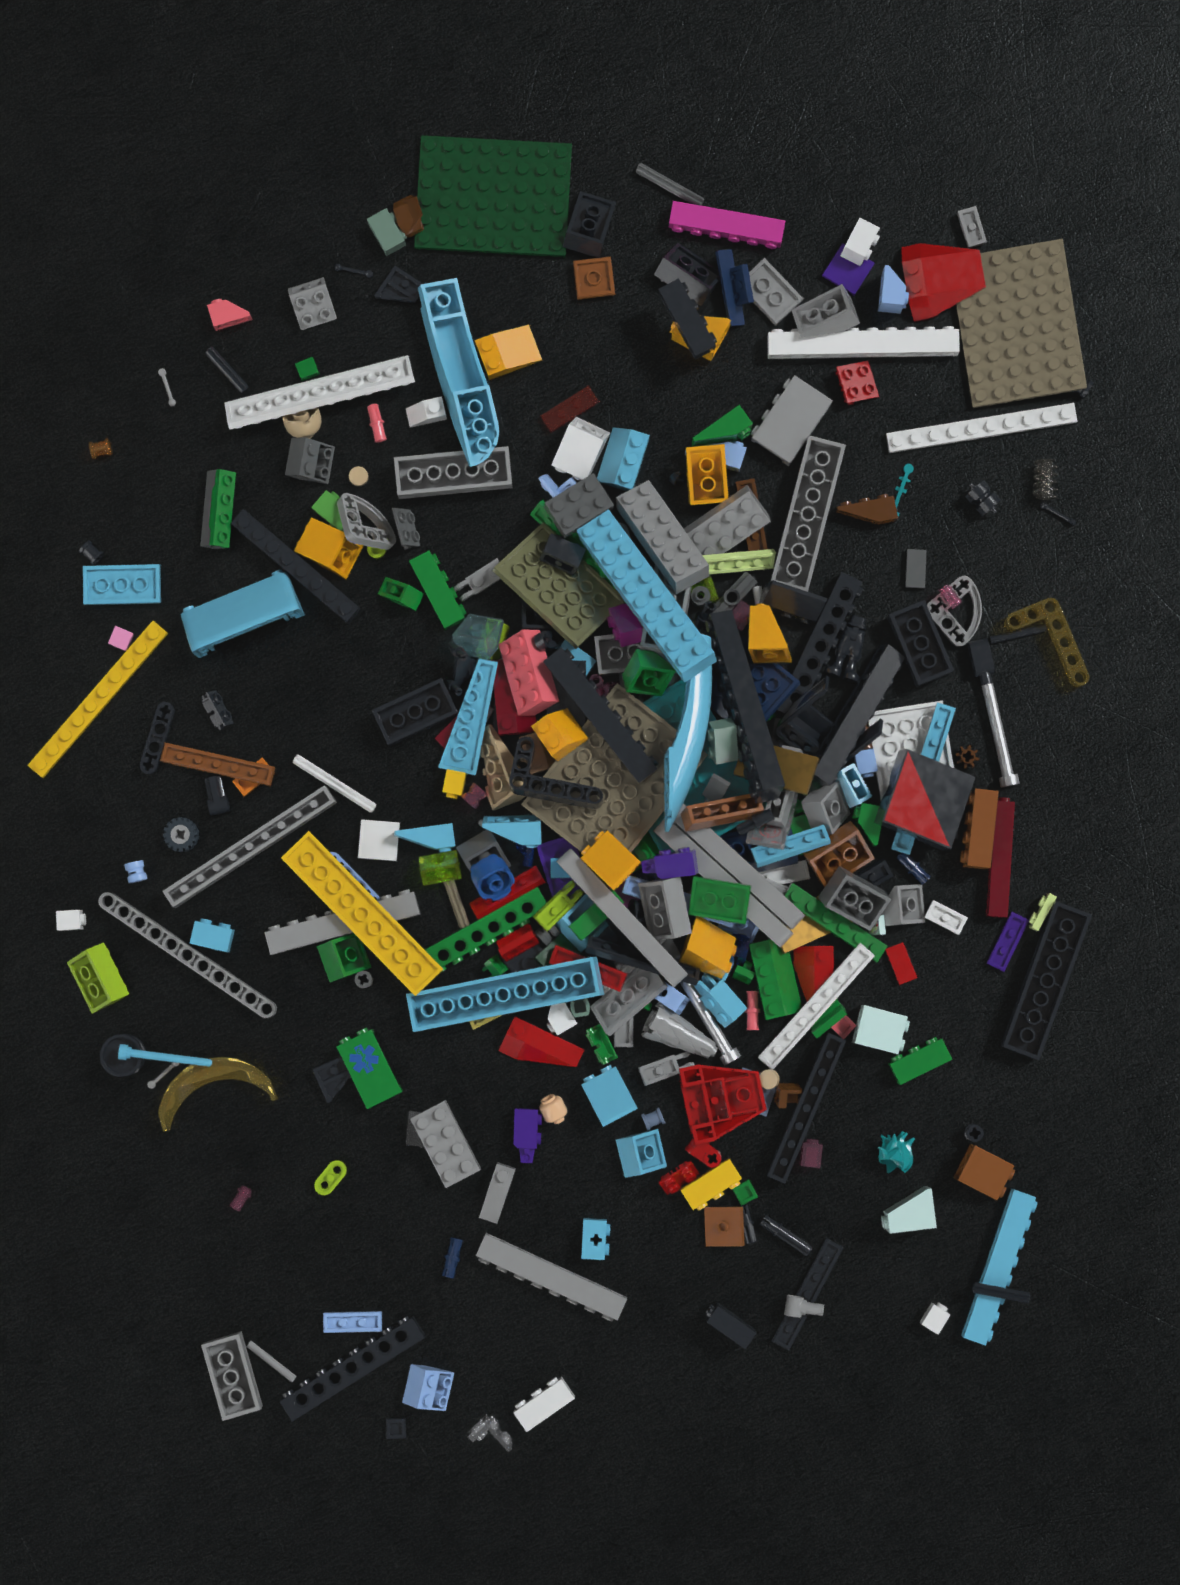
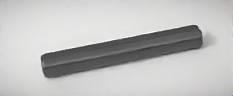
(669, 185)

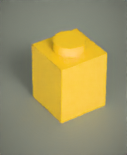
(454, 783)

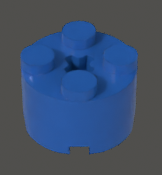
(492, 877)

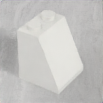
(580, 449)

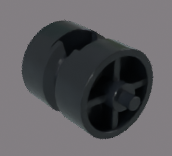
(982, 498)

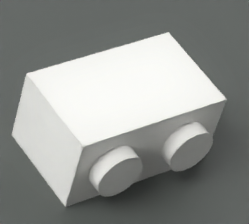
(860, 241)

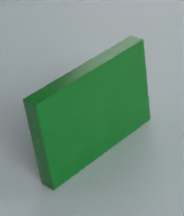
(719, 900)

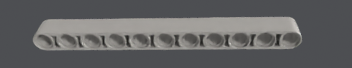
(178, 952)

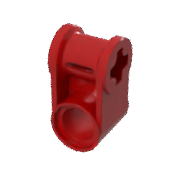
(702, 1151)

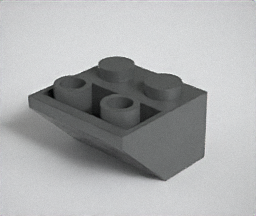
(309, 460)

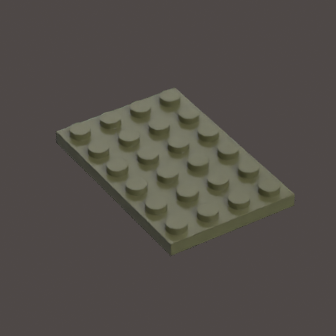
(567, 602)

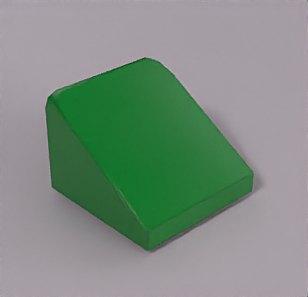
(307, 369)

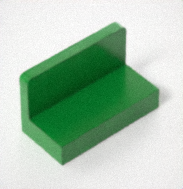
(829, 1018)

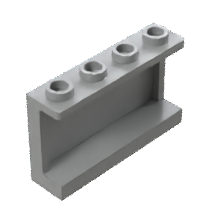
(791, 419)

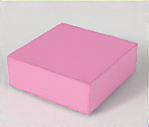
(120, 638)

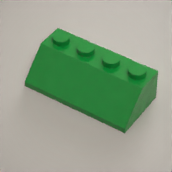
(775, 979)

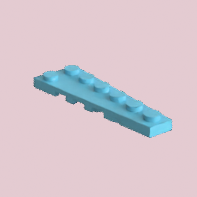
(467, 735)

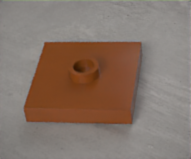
(594, 278)
(724, 1226)

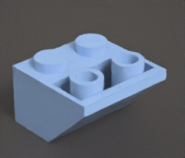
(428, 1387)

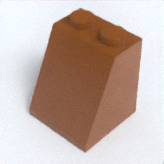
(984, 1172)

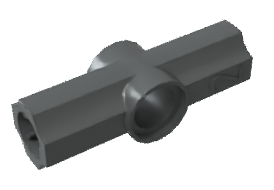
(740, 588)

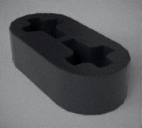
(547, 640)

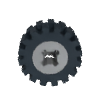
(187, 835)

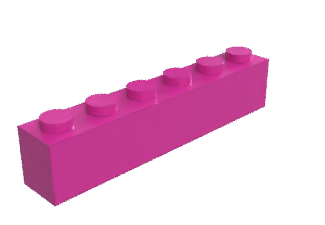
(726, 224)

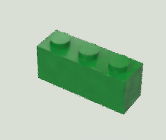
(919, 1060)

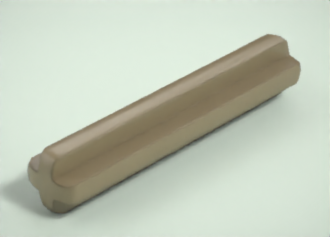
(456, 903)

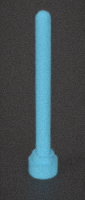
(127, 1052)

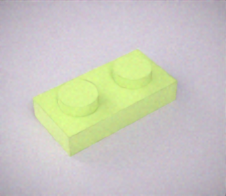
(1045, 905)

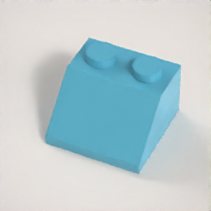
(641, 1153)

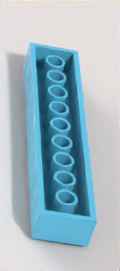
(646, 596)
(505, 994)

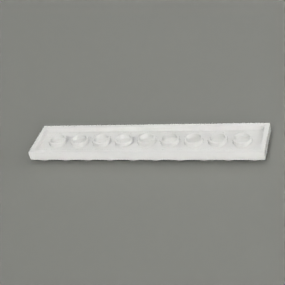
(319, 392)

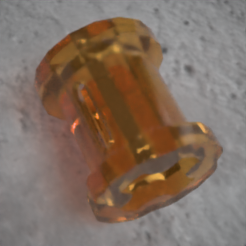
(100, 448)

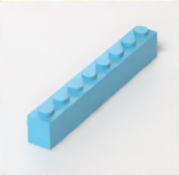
(999, 1265)

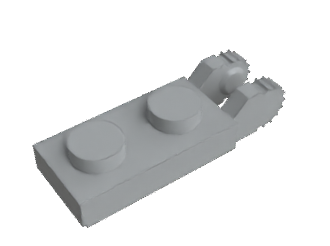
(479, 580)
(662, 1068)

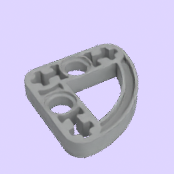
(357, 533)
(944, 613)

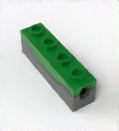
(218, 509)

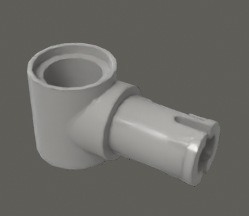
(797, 1306)

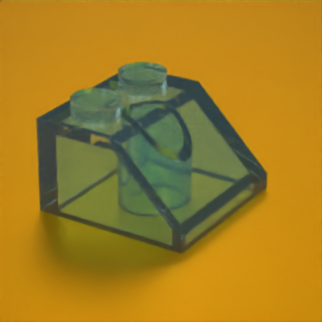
(479, 635)

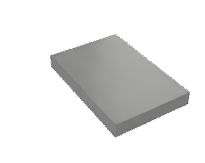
(772, 292)

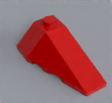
(813, 967)
(534, 1044)

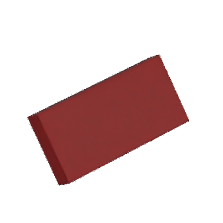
(901, 963)

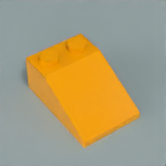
(507, 351)
(706, 474)

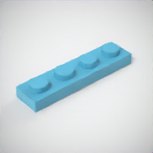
(795, 845)

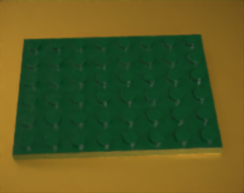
(493, 195)

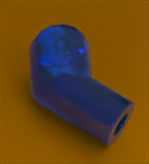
(528, 854)

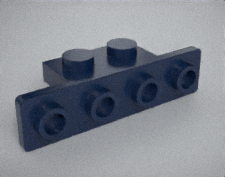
(735, 286)

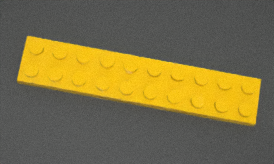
(362, 913)

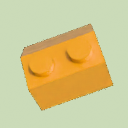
(559, 733)

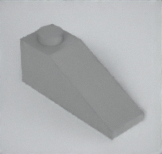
(497, 1192)

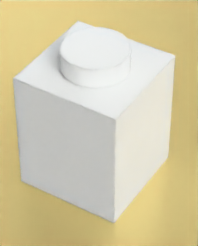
(70, 920)
(935, 1317)

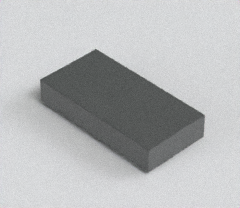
(915, 569)

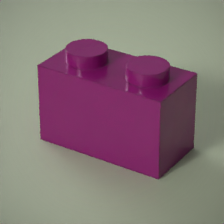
(625, 625)

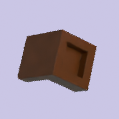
(786, 1093)

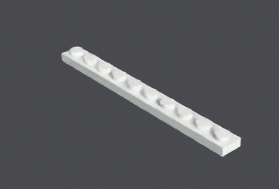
(981, 428)

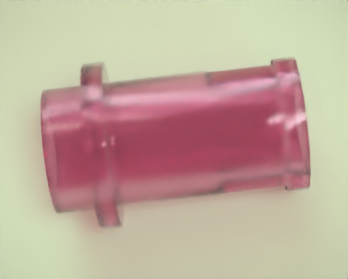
(950, 596)
(240, 1198)

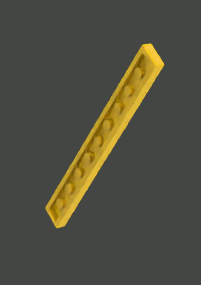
(97, 699)

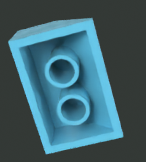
(623, 458)

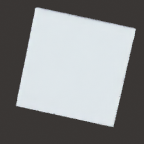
(378, 840)

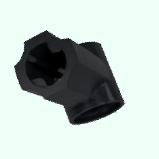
(217, 801)

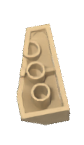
(498, 769)

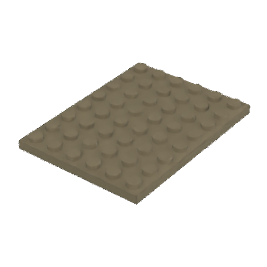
(1021, 327)
(627, 806)

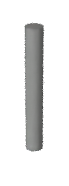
(271, 1361)

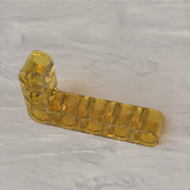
(1056, 635)

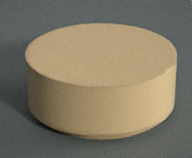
(358, 476)
(769, 1079)

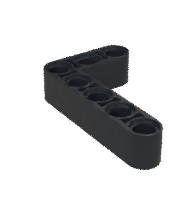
(548, 784)

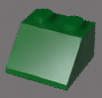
(647, 673)
(864, 821)
(343, 957)

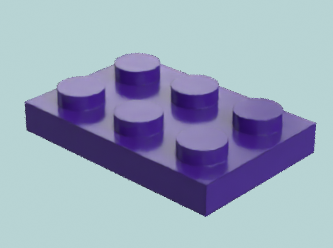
(555, 849)

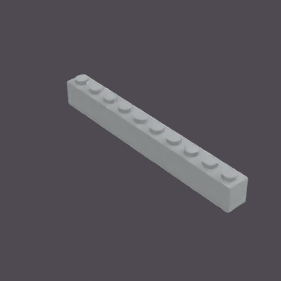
(249, 847)

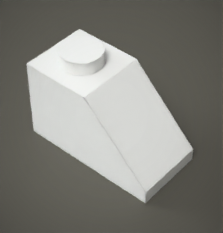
(426, 412)
(560, 1018)

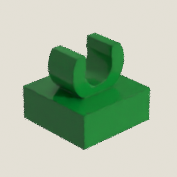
(495, 966)
(743, 973)

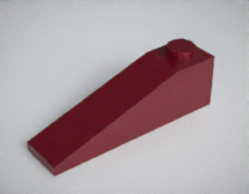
(507, 718)

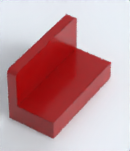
(517, 942)

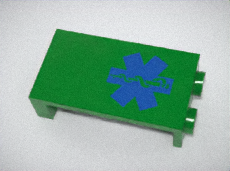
(368, 1068)

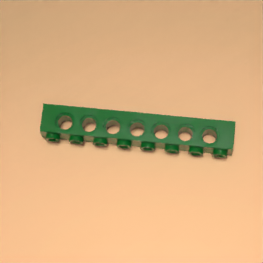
(482, 925)

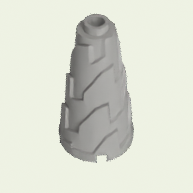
(677, 1032)

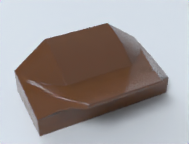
(408, 215)

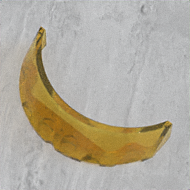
(197, 1076)

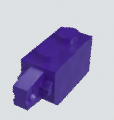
(672, 864)
(526, 1132)

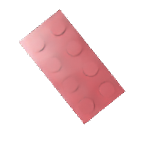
(527, 674)

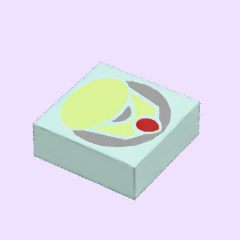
(879, 927)

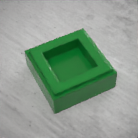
(745, 1192)

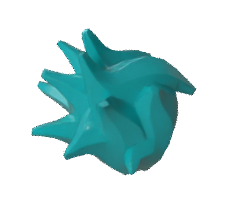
(896, 1152)

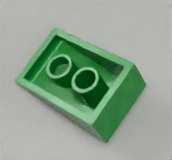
(728, 428)

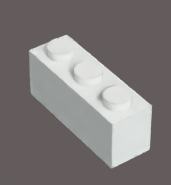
(543, 1403)

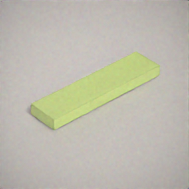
(741, 561)

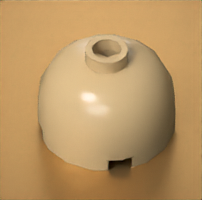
(303, 423)

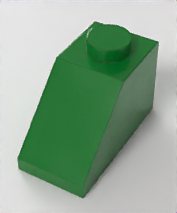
(401, 593)

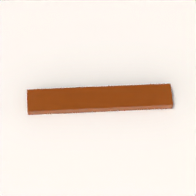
(217, 764)

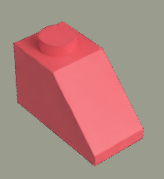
(227, 314)

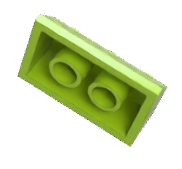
(97, 977)

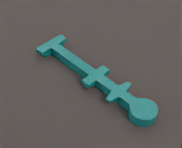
(908, 469)

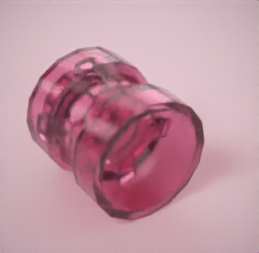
(474, 795)

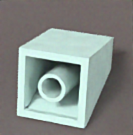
(880, 1029)
(911, 1213)

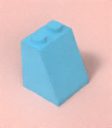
(608, 1095)

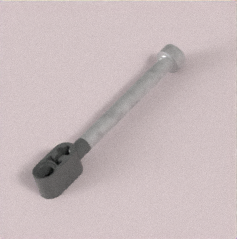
(728, 1053)

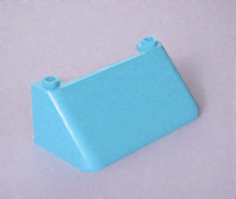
(240, 612)

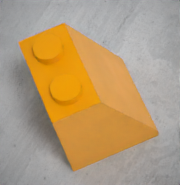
(717, 325)
(328, 548)
(765, 637)
(610, 859)
(708, 948)

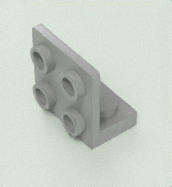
(312, 303)

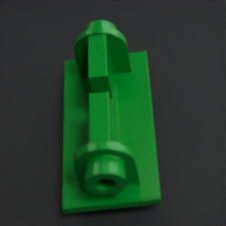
(605, 1050)

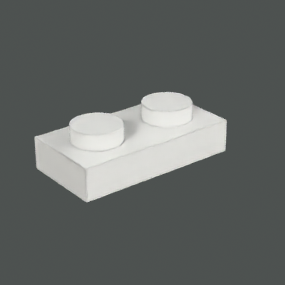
(945, 917)

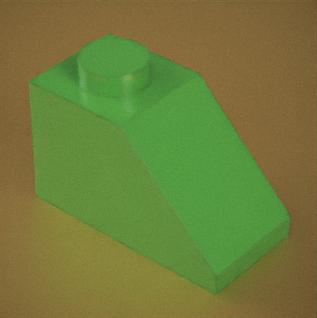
(327, 508)

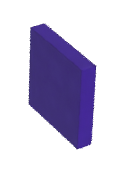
(846, 272)

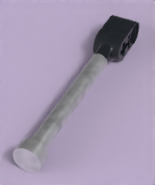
(983, 667)

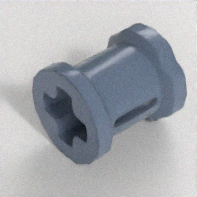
(653, 1118)

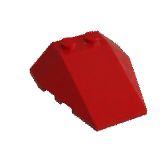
(940, 277)
(719, 1099)

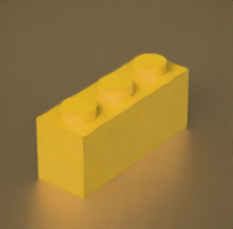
(711, 1185)

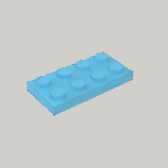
(121, 584)

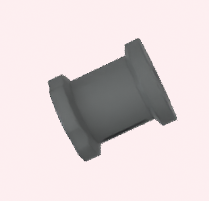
(358, 981)

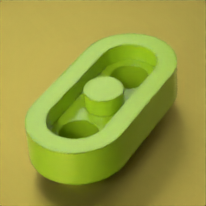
(330, 1177)

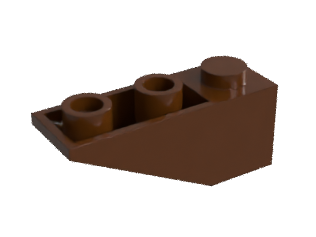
(874, 511)

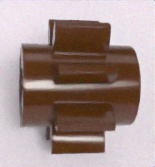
(971, 754)

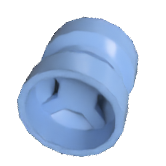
(135, 871)

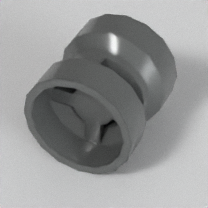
(545, 936)

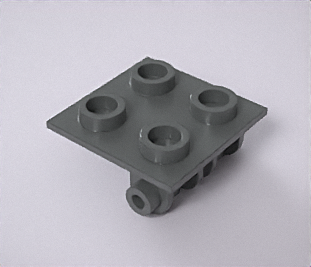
(406, 528)

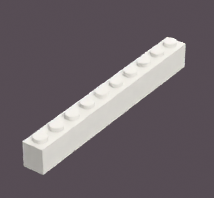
(865, 343)

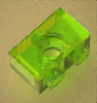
(440, 867)

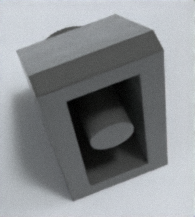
(715, 788)

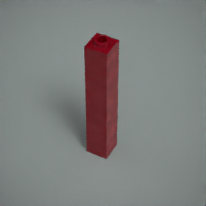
(1001, 860)

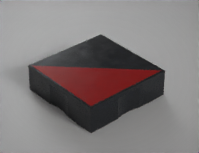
(924, 799)

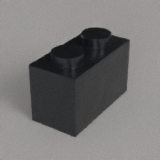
(562, 554)

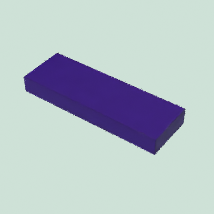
(1007, 941)

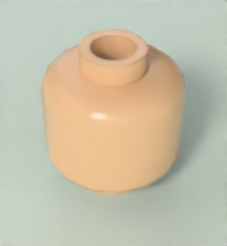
(553, 1109)

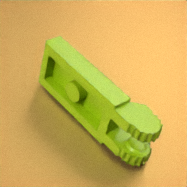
(557, 906)

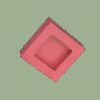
(844, 1027)

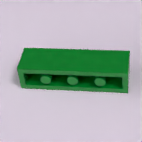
(437, 590)

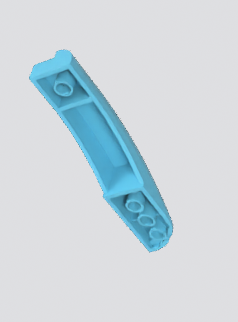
(459, 369)
(684, 755)

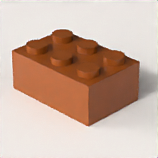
(846, 850)

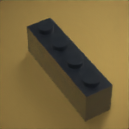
(686, 318)

